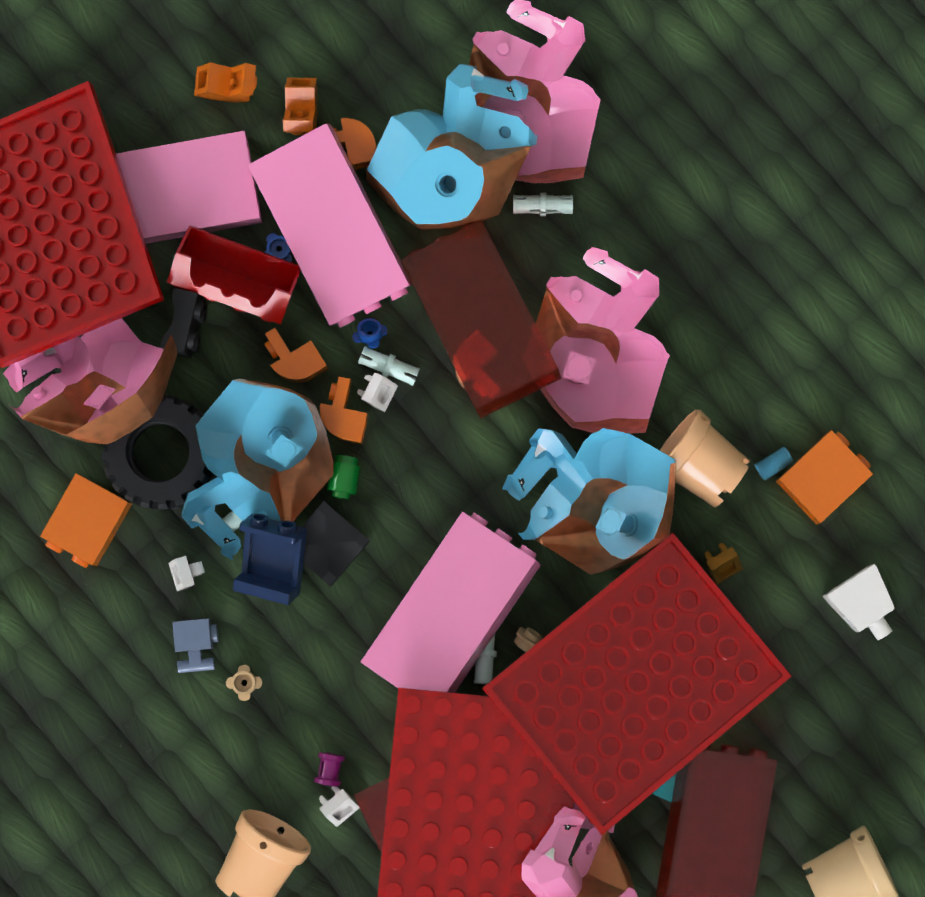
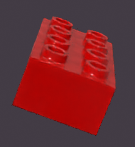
(234, 274)

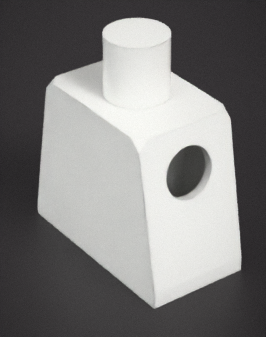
(863, 602)

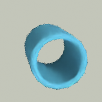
(772, 463)

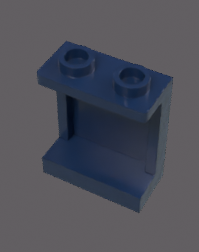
(271, 559)

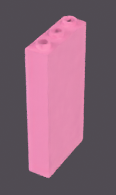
(193, 185)
(330, 225)
(452, 608)

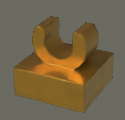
(724, 564)

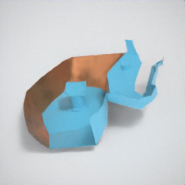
(455, 164)
(266, 458)
(606, 502)

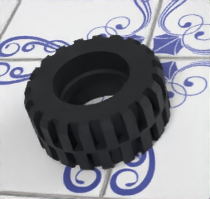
(152, 493)

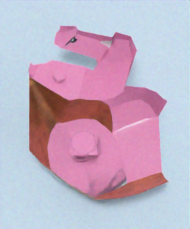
(556, 105)
(603, 361)
(104, 386)
(596, 863)

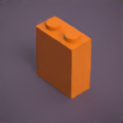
(825, 476)
(85, 521)

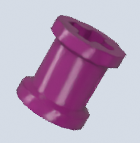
(329, 769)

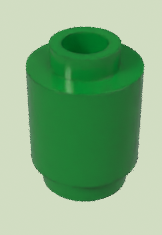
(344, 478)

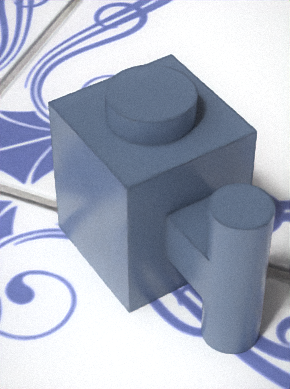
(195, 637)

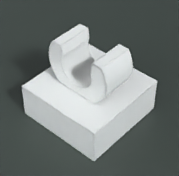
(378, 392)
(184, 573)
(338, 807)

